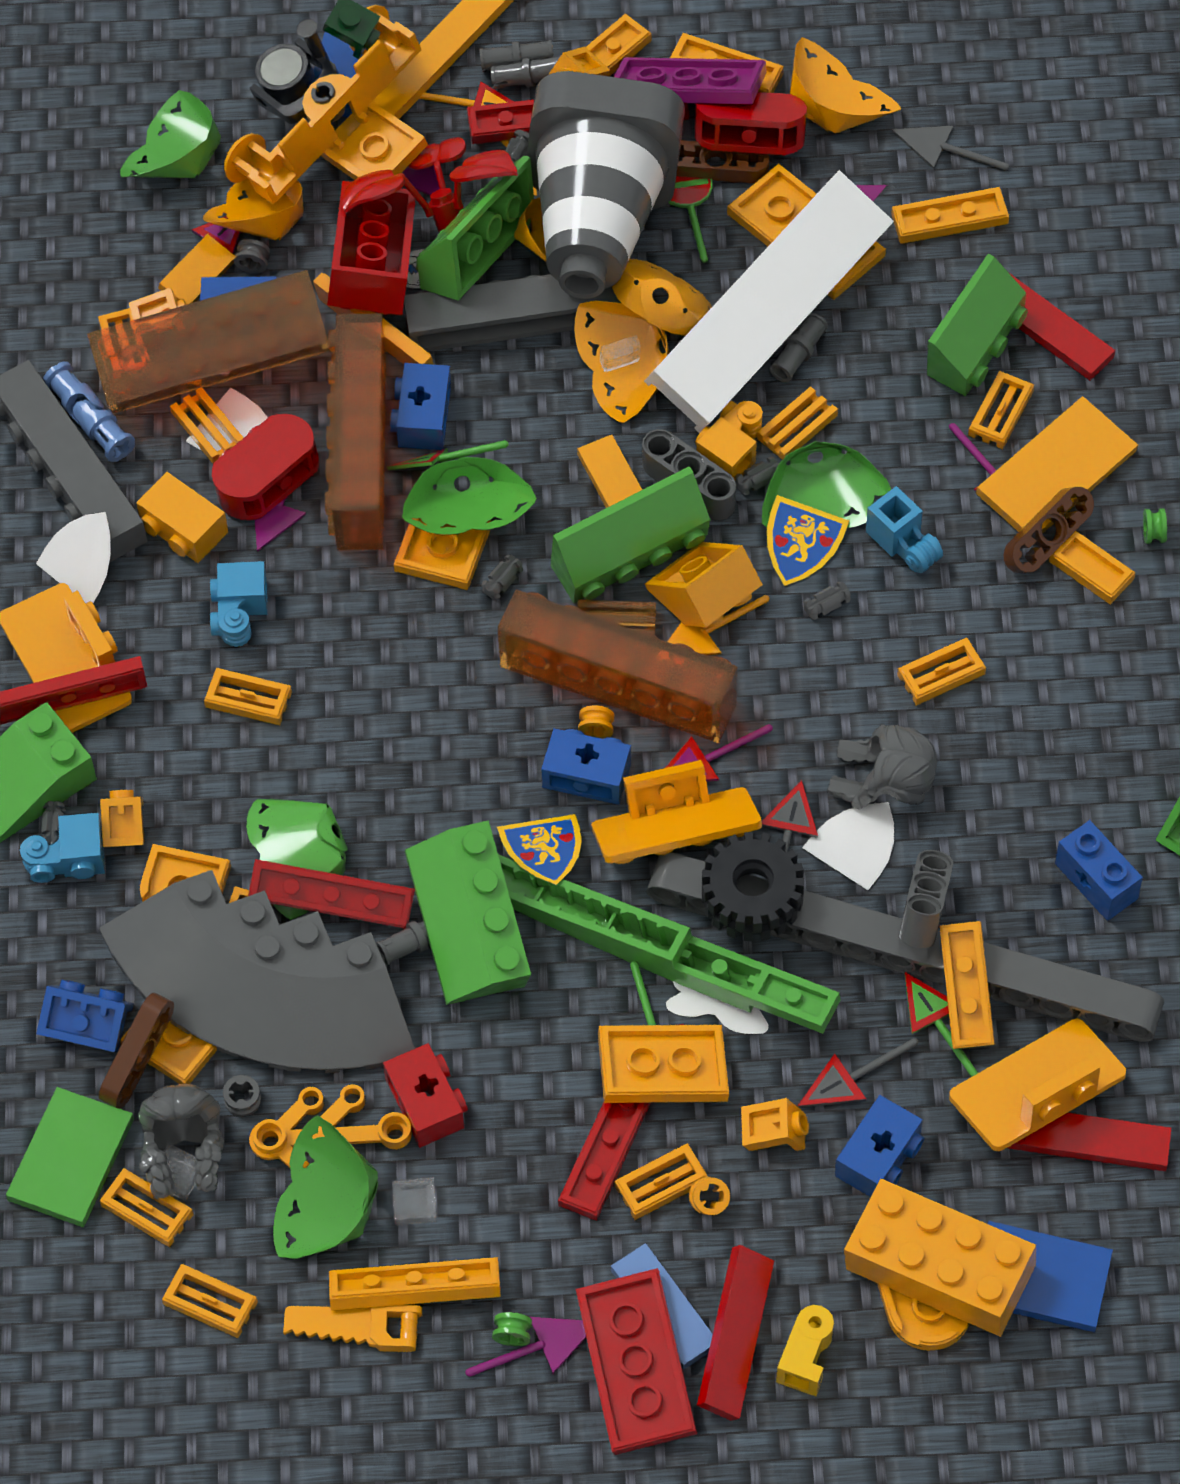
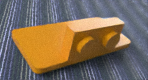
(60, 636)
(673, 811)
(1037, 1084)

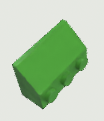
(976, 327)

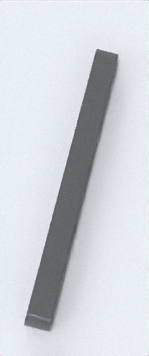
(875, 939)

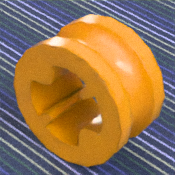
(596, 721)
(716, 1206)

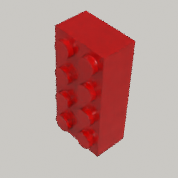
(372, 254)

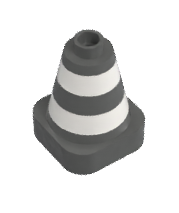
(601, 163)

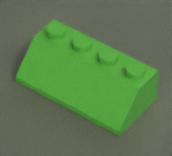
(476, 235)
(630, 536)
(468, 913)

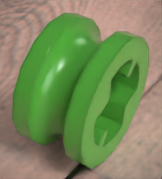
(1155, 526)
(512, 1329)

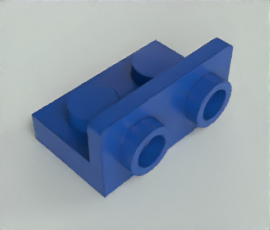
(83, 1016)

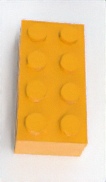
(940, 1257)

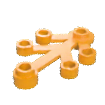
(283, 1127)

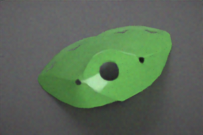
(181, 150)
(829, 485)
(470, 507)
(297, 837)
(330, 1193)

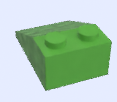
(38, 765)

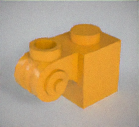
(731, 437)

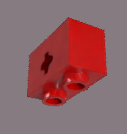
(431, 1115)

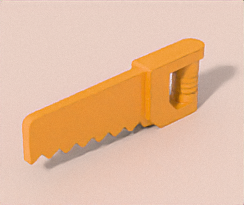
(356, 1324)

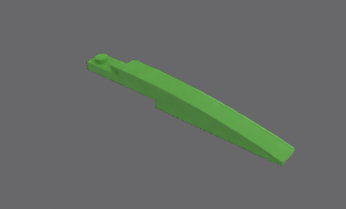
(669, 949)

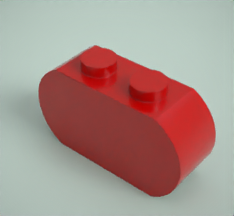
(767, 126)
(265, 466)

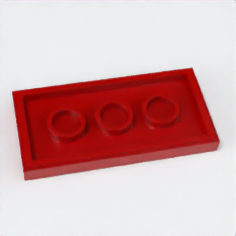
(636, 1361)

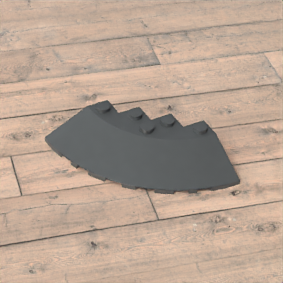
(260, 984)

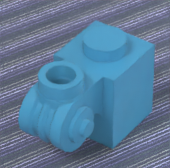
(896, 526)
(239, 593)
(75, 854)

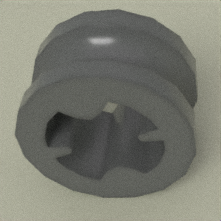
(252, 256)
(242, 1084)

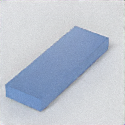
(690, 1331)

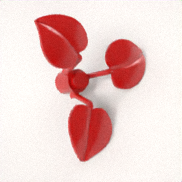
(443, 204)

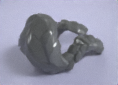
(902, 767)
(176, 1116)

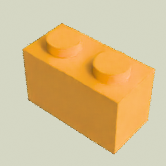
(182, 518)

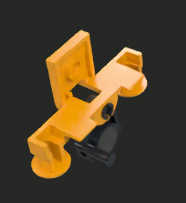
(294, 93)

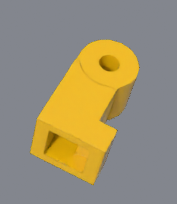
(808, 1338)

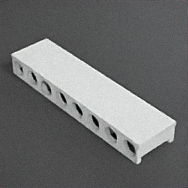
(769, 300)

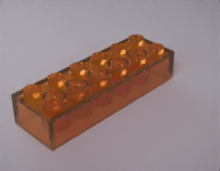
(209, 341)
(356, 432)
(618, 665)

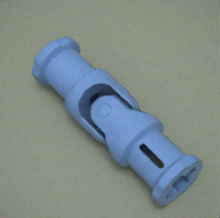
(89, 411)

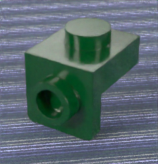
(353, 25)

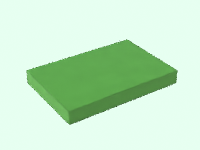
(70, 1157)

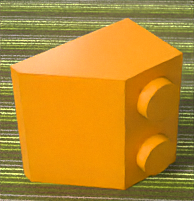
(706, 583)

